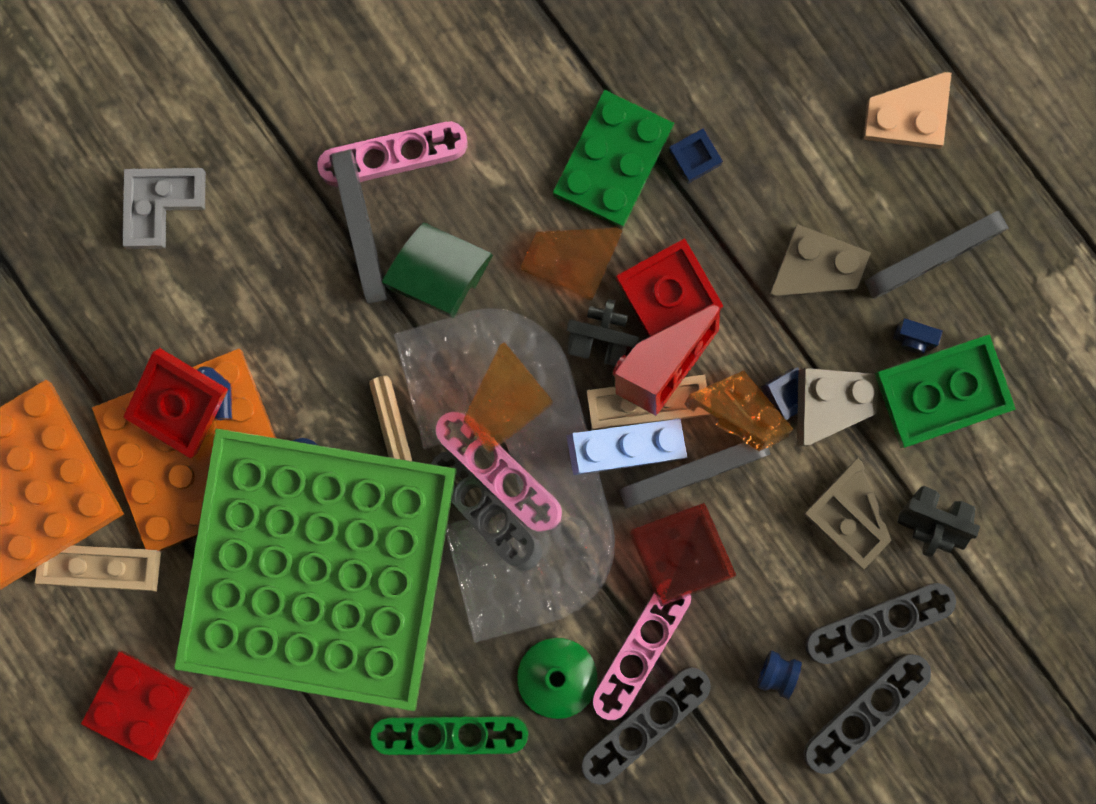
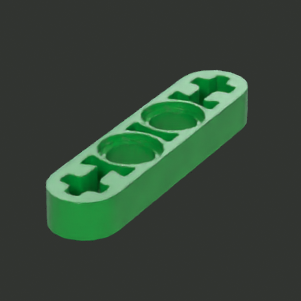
(450, 739)

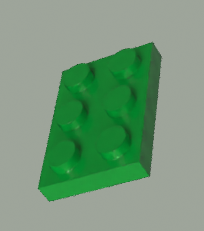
(613, 159)
(945, 391)

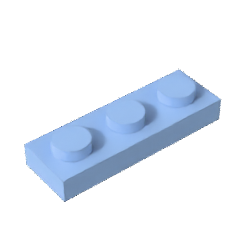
(626, 446)

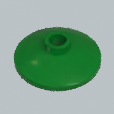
(553, 656)

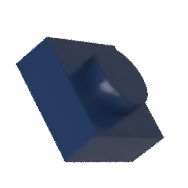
(695, 155)
(917, 336)
(784, 392)

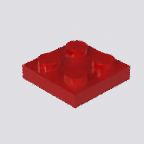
(667, 288)
(175, 403)
(136, 705)

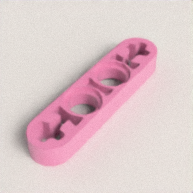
(391, 147)
(495, 475)
(645, 651)

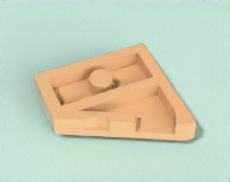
(910, 114)

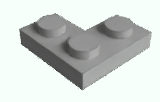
(148, 197)

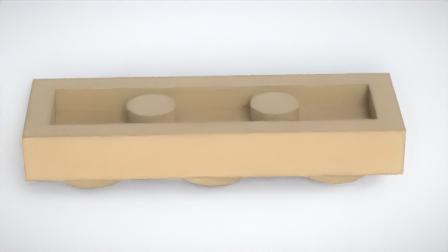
(612, 411)
(102, 568)

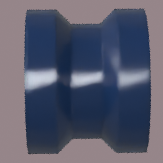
(779, 674)

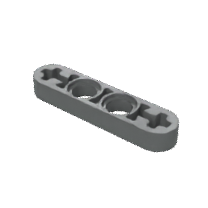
(359, 226)
(936, 254)
(690, 474)
(487, 508)
(882, 628)
(871, 718)
(650, 730)

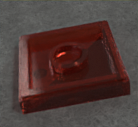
(682, 554)

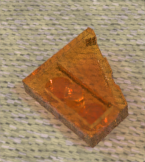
(572, 258)
(505, 400)
(742, 411)

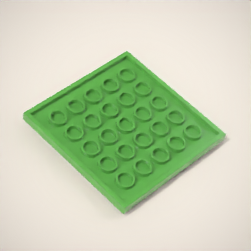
(315, 569)

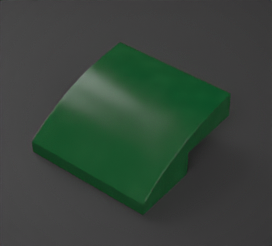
(437, 269)

